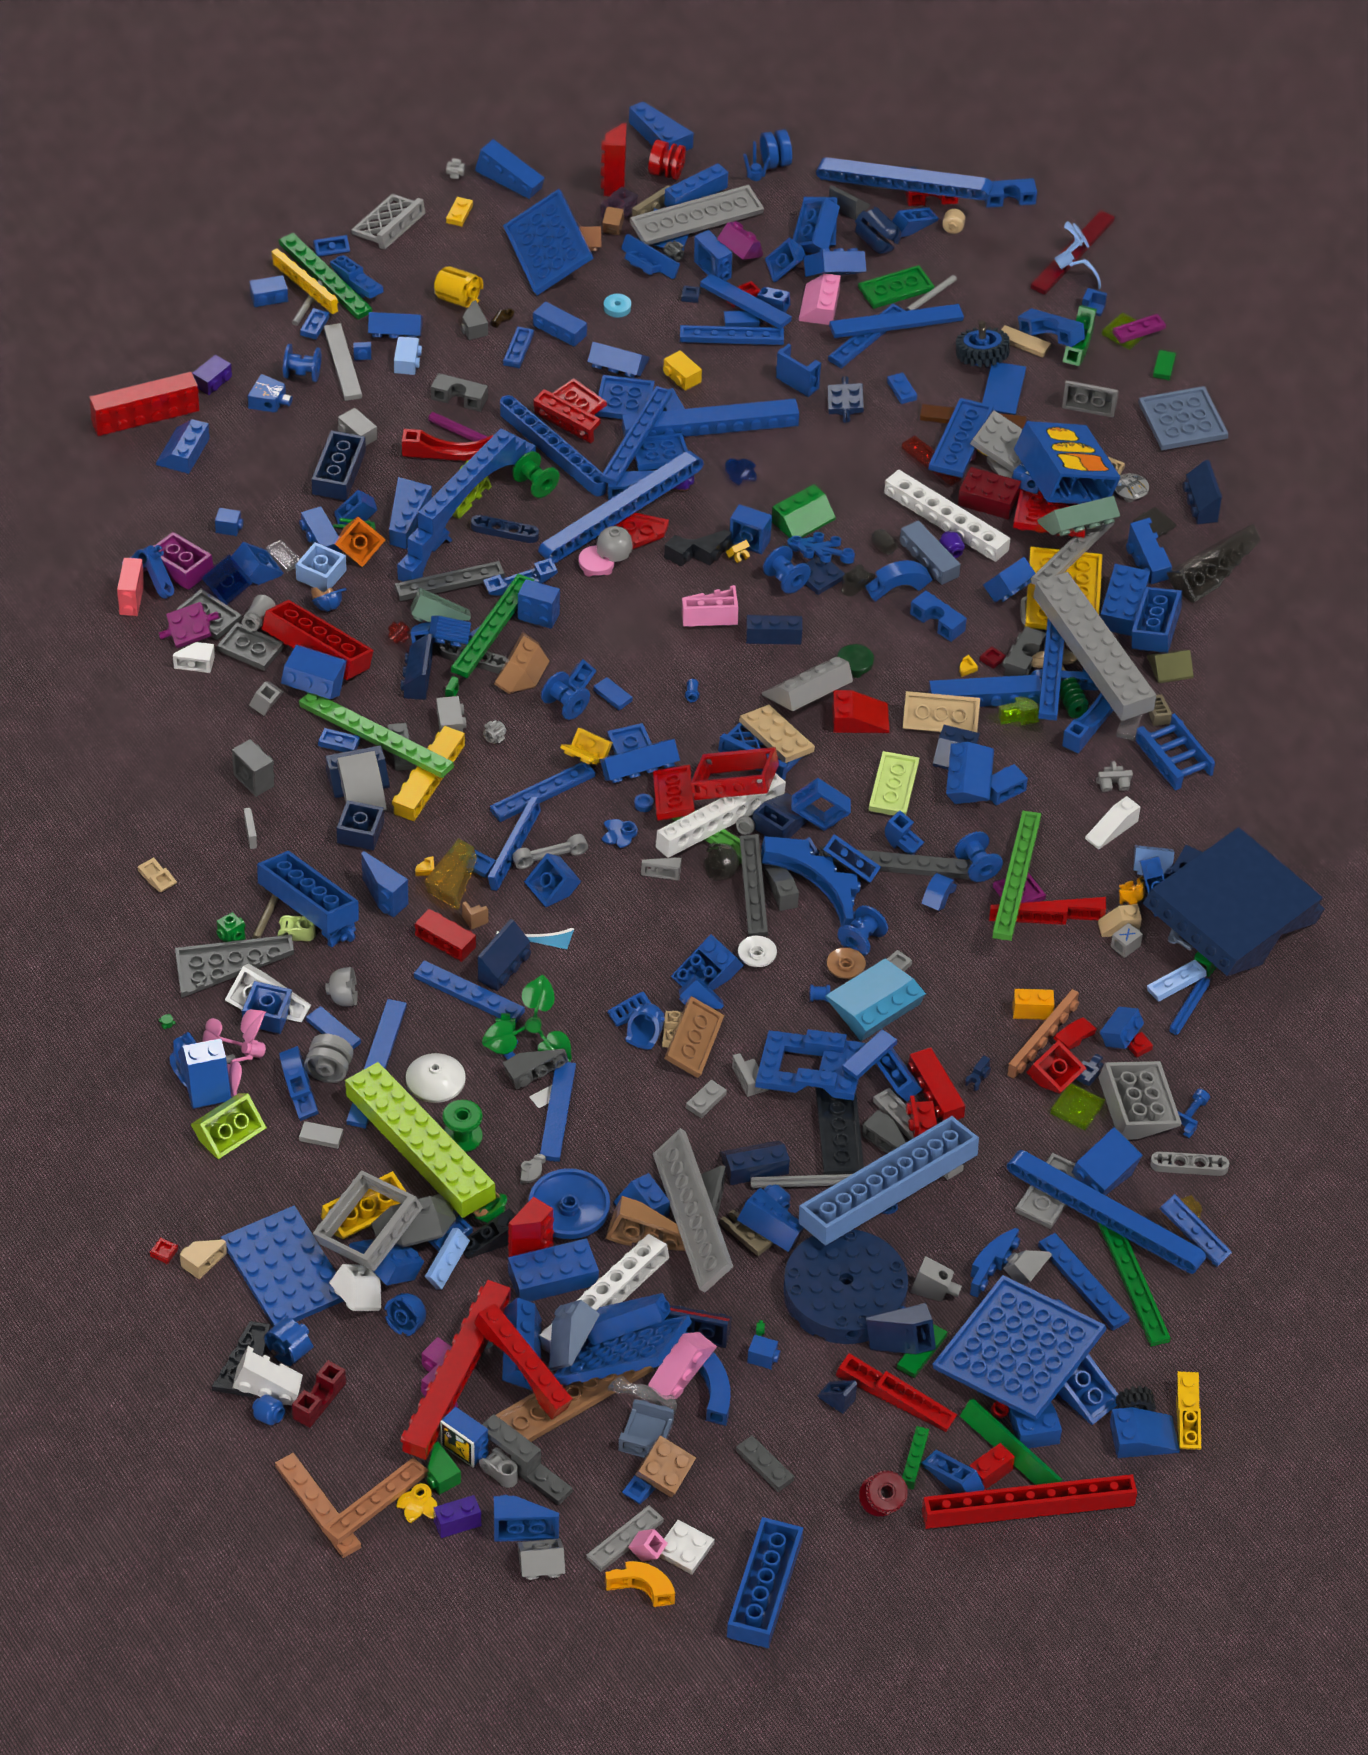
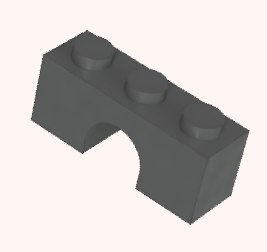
(446, 387)
(1028, 643)

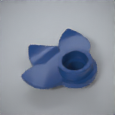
(619, 832)

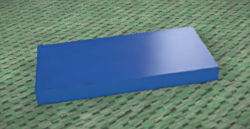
(1004, 387)

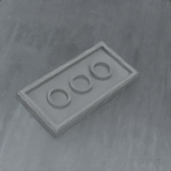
(1041, 1206)

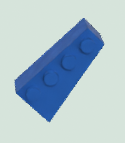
(657, 126)
(508, 170)
(408, 500)

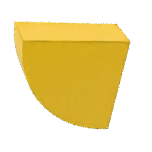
(967, 666)
(425, 867)

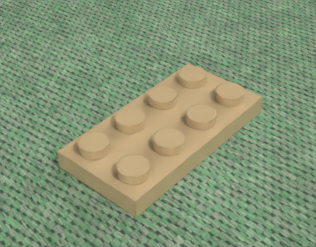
(933, 711)
(777, 732)

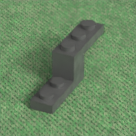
(528, 1460)

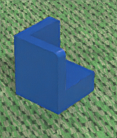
(1095, 299)

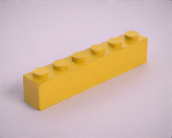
(421, 783)

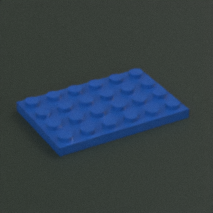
(548, 242)
(283, 1266)
(625, 1353)

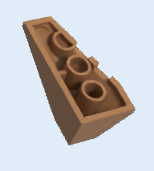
(635, 1220)

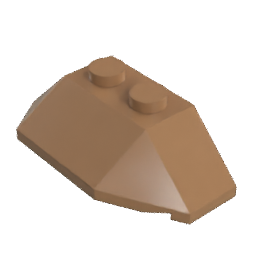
(523, 666)

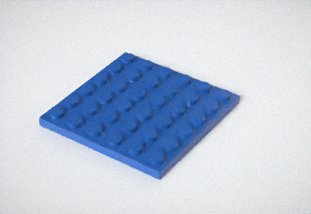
(1019, 1347)

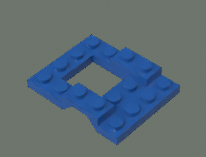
(830, 1076)

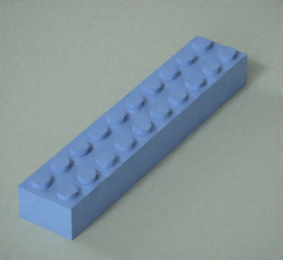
(888, 1180)

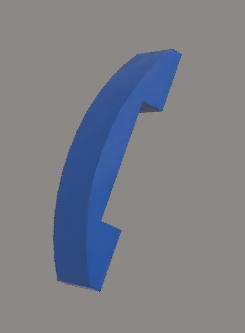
(542, 572)

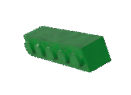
(915, 1456)

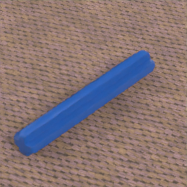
(1189, 1005)

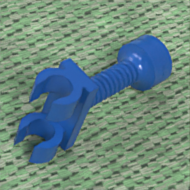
(1200, 1097)

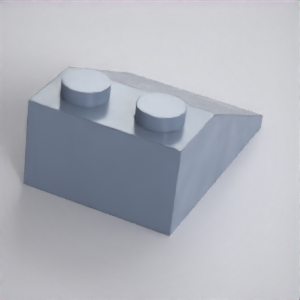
(569, 1332)

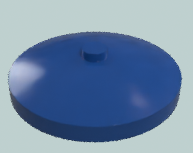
(577, 1201)

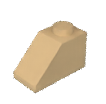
(1119, 918)
(202, 1256)

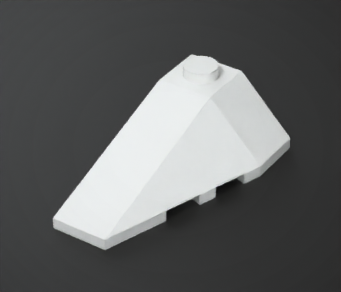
(241, 988)

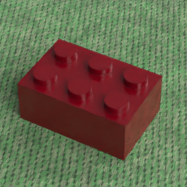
(989, 493)

